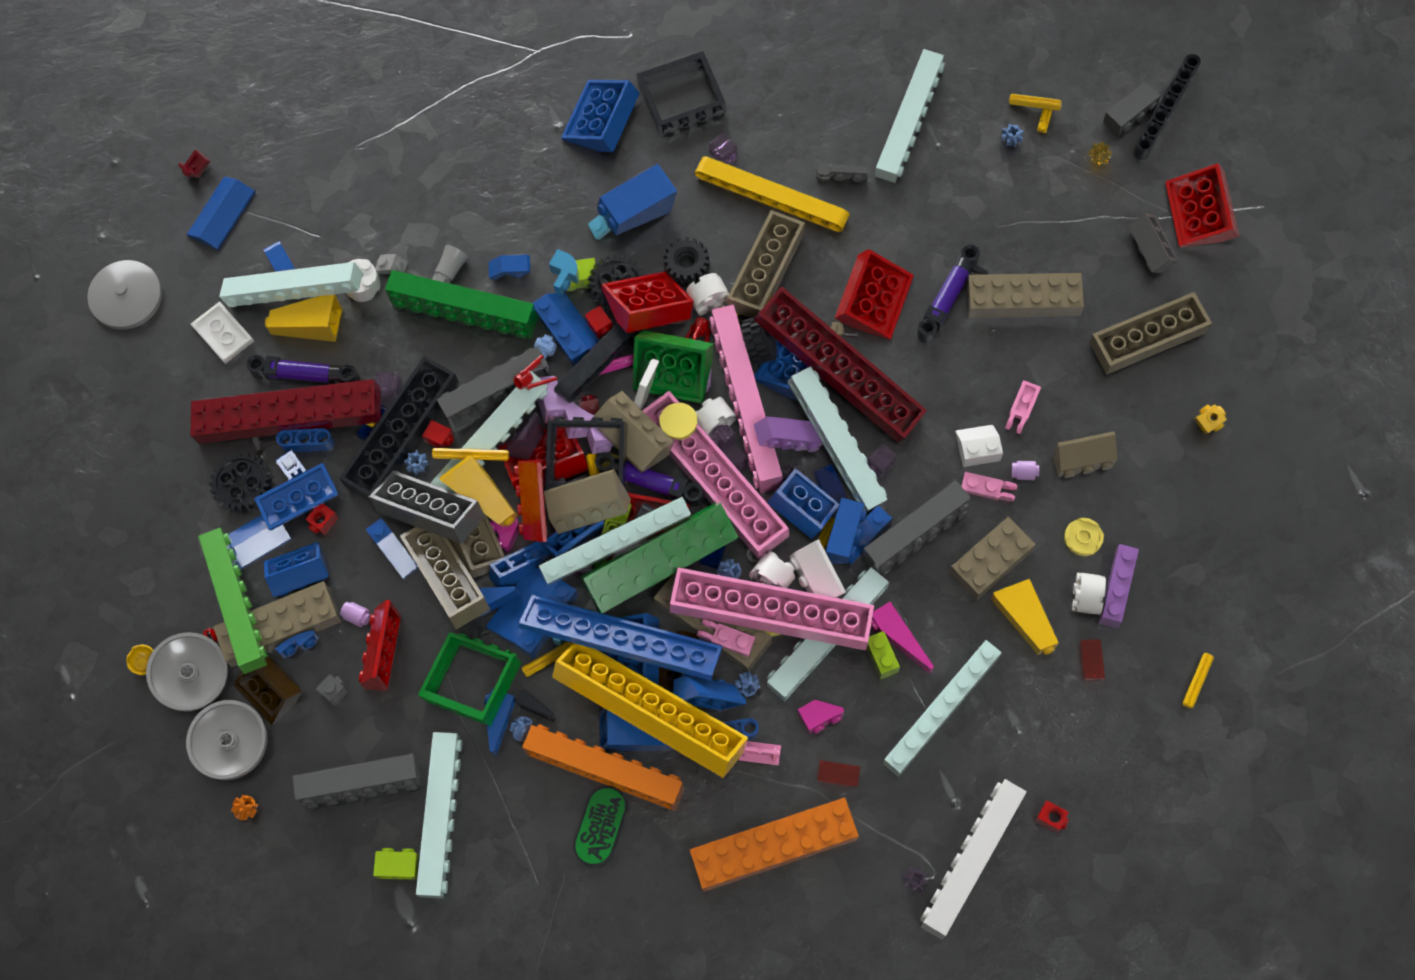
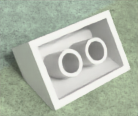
(816, 571)

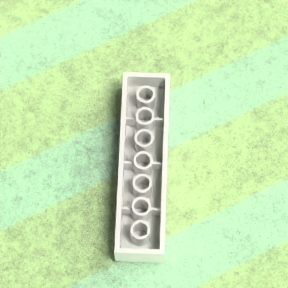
(971, 863)

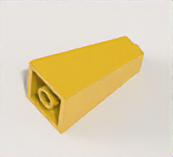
(307, 319)
(474, 482)

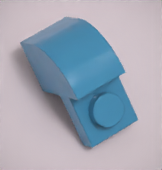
(566, 269)

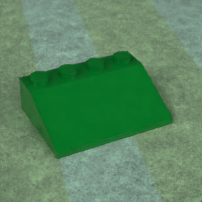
(681, 368)

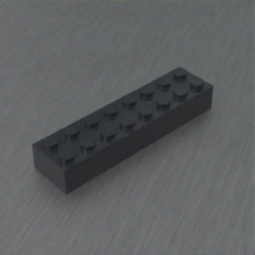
(399, 428)

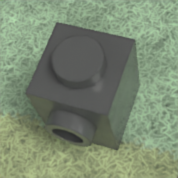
(332, 689)

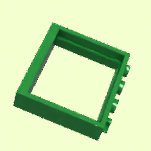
(442, 663)

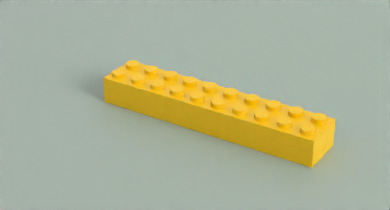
(650, 708)

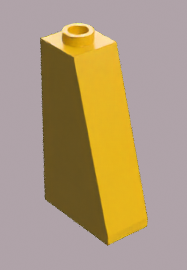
(1026, 614)

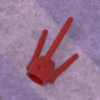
(700, 328)
(525, 378)

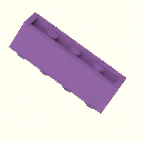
(787, 434)
(1118, 586)

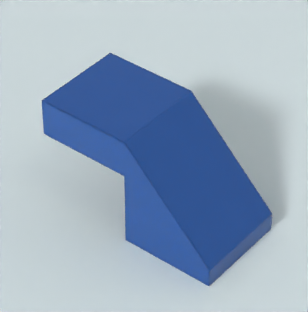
(509, 264)

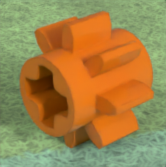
(244, 807)

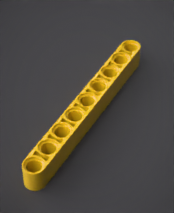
(772, 194)

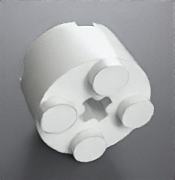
(369, 283)
(708, 293)
(713, 414)
(773, 571)
(1088, 593)

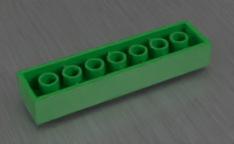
(461, 304)
(659, 557)

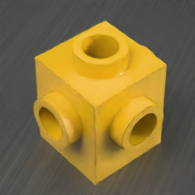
(1204, 421)

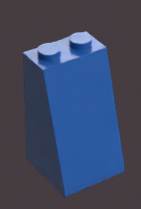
(638, 200)
(621, 736)

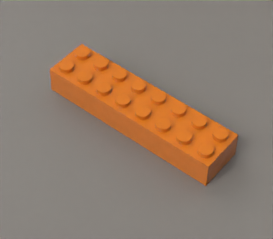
(603, 767)
(774, 844)

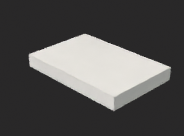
(222, 332)
(645, 384)

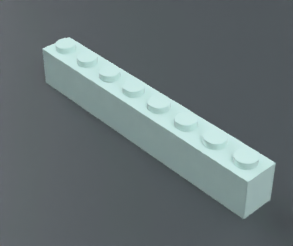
(909, 116)
(291, 284)
(500, 423)
(836, 439)
(615, 541)
(810, 652)
(942, 708)
(438, 815)

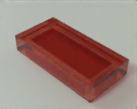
(1092, 660)
(838, 773)

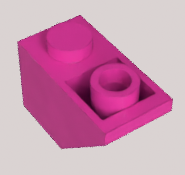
(507, 534)
(818, 714)

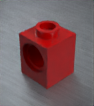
(598, 322)
(438, 435)
(318, 512)
(1043, 817)

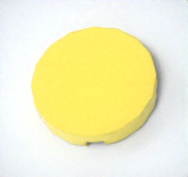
(678, 421)
(1083, 537)

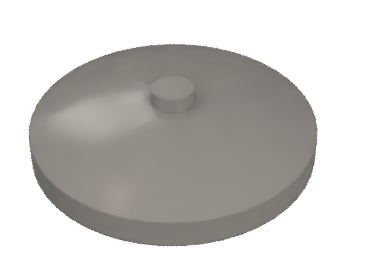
(124, 295)
(187, 672)
(226, 740)

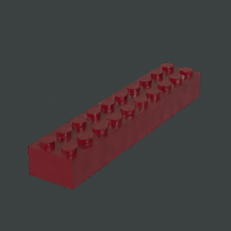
(840, 365)
(285, 410)

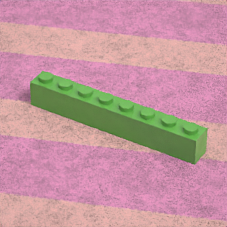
(232, 600)

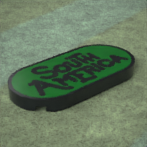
(600, 826)

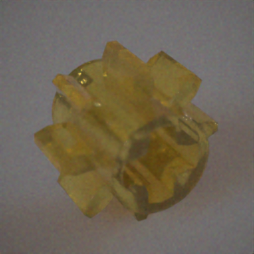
(1100, 153)

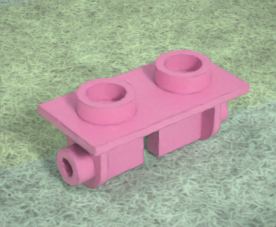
(761, 753)

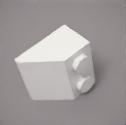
(979, 445)

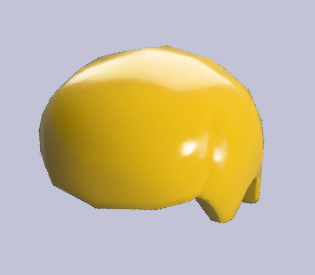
(138, 659)

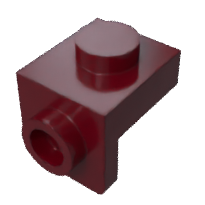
(195, 164)
(589, 403)

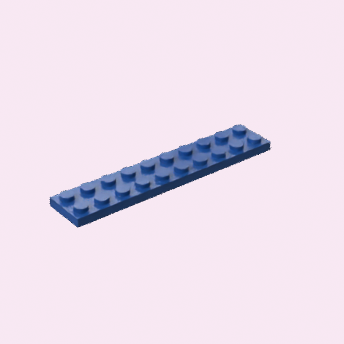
(621, 637)

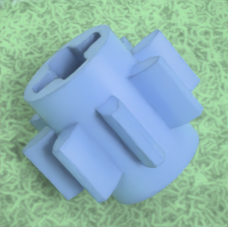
(546, 345)

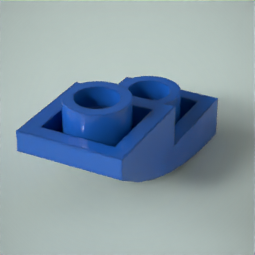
(305, 640)

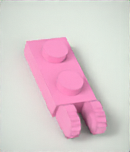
(1023, 404)
(987, 487)
(728, 638)

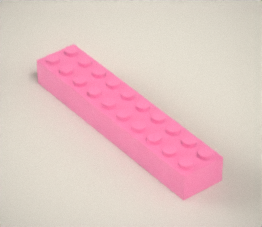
(744, 396)
(724, 484)
(771, 608)

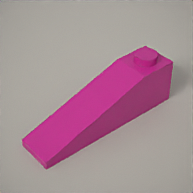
(898, 634)

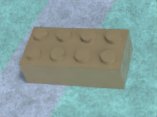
(992, 558)

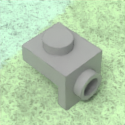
(390, 262)

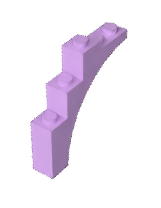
(555, 406)

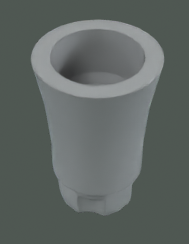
(449, 264)

